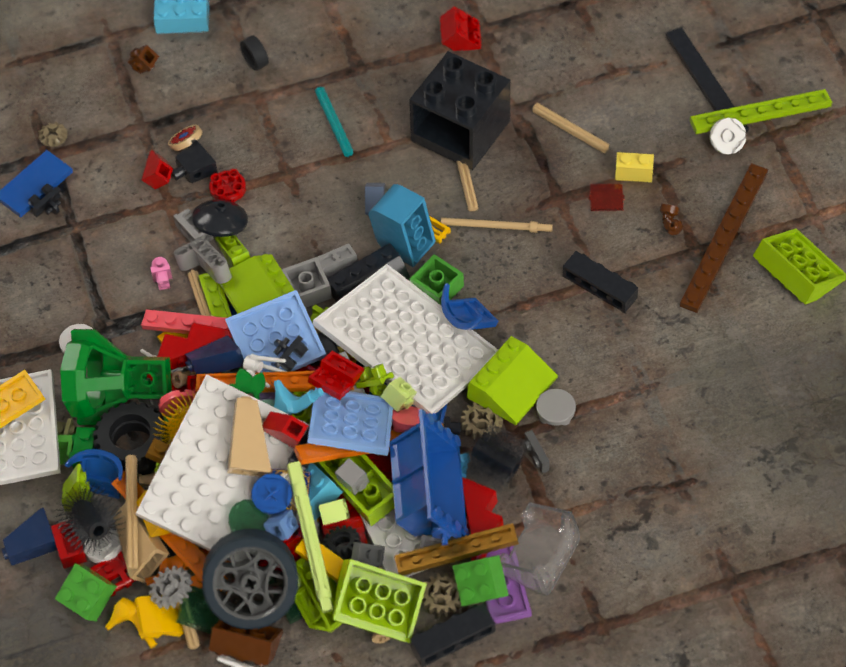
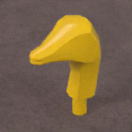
(126, 611)

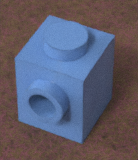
(282, 524)

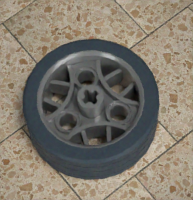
(249, 579)

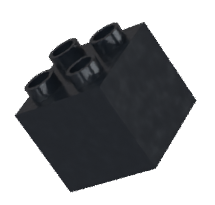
(460, 110)

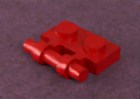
(113, 569)

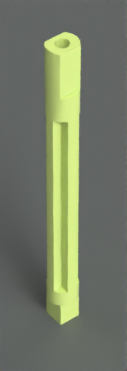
(310, 535)

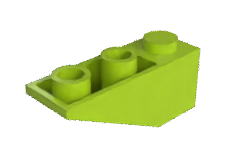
(232, 250)
(76, 479)

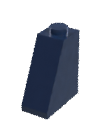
(215, 357)
(30, 539)

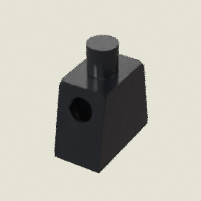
(194, 163)

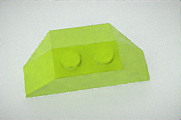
(307, 600)

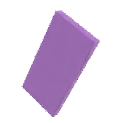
(512, 606)

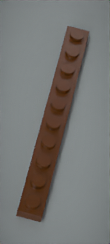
(723, 238)

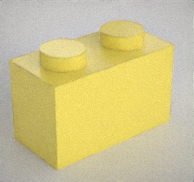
(634, 167)

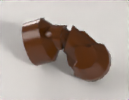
(672, 225)

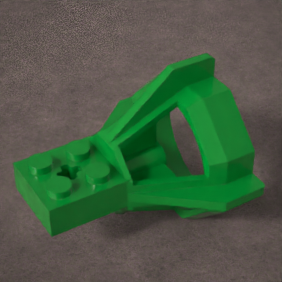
(109, 378)

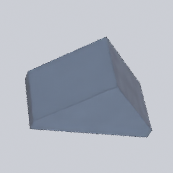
(373, 194)

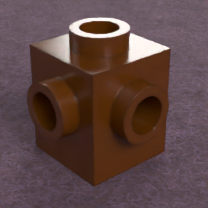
(143, 59)

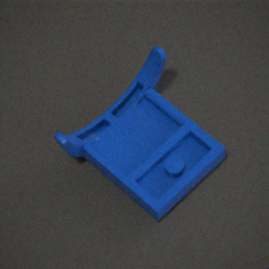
(466, 313)
(100, 469)

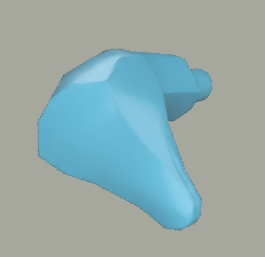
(291, 403)

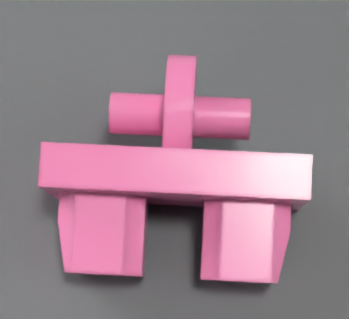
(161, 272)

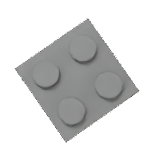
(309, 281)

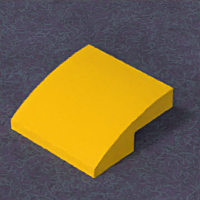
(156, 620)

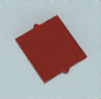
(606, 197)

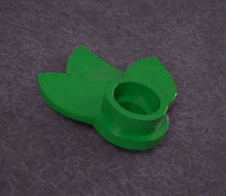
(249, 384)

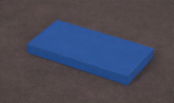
(43, 170)

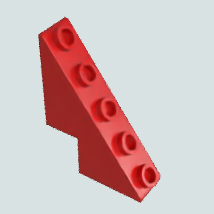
(199, 336)
(479, 506)

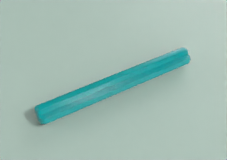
(334, 121)

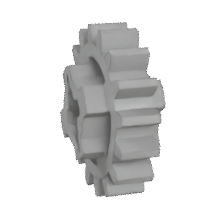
(170, 587)

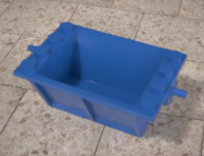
(428, 480)

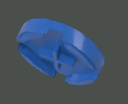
(271, 494)

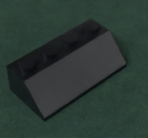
(358, 272)

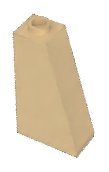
(248, 446)
(150, 549)

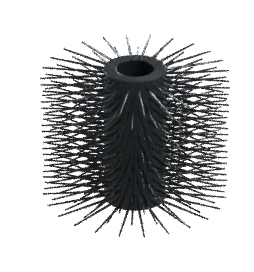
(495, 458)
(91, 521)

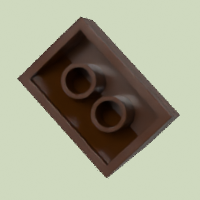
(245, 644)

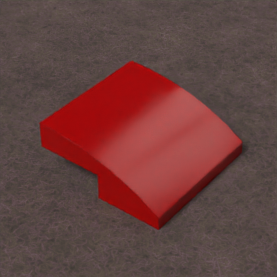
(336, 375)

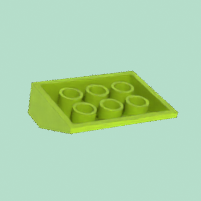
(799, 265)
(255, 282)
(511, 381)
(377, 600)

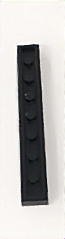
(699, 70)

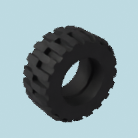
(124, 420)

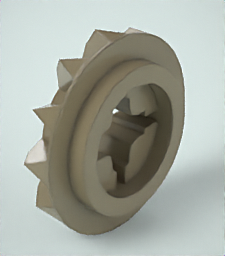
(53, 140)

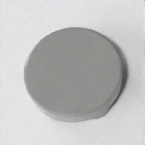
(555, 407)

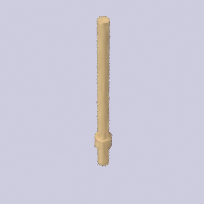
(532, 226)

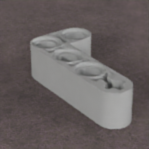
(204, 254)

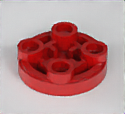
(227, 185)

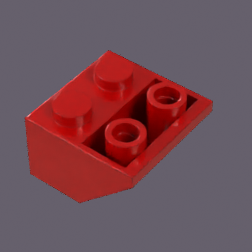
(460, 30)

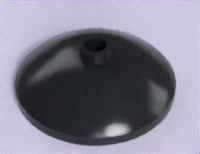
(220, 218)

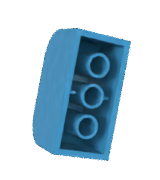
(404, 223)

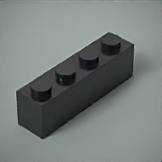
(600, 281)
(452, 634)

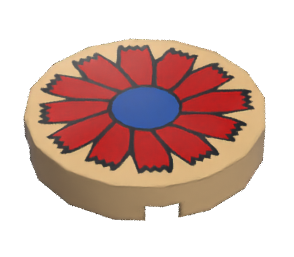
(184, 137)

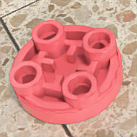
(405, 419)

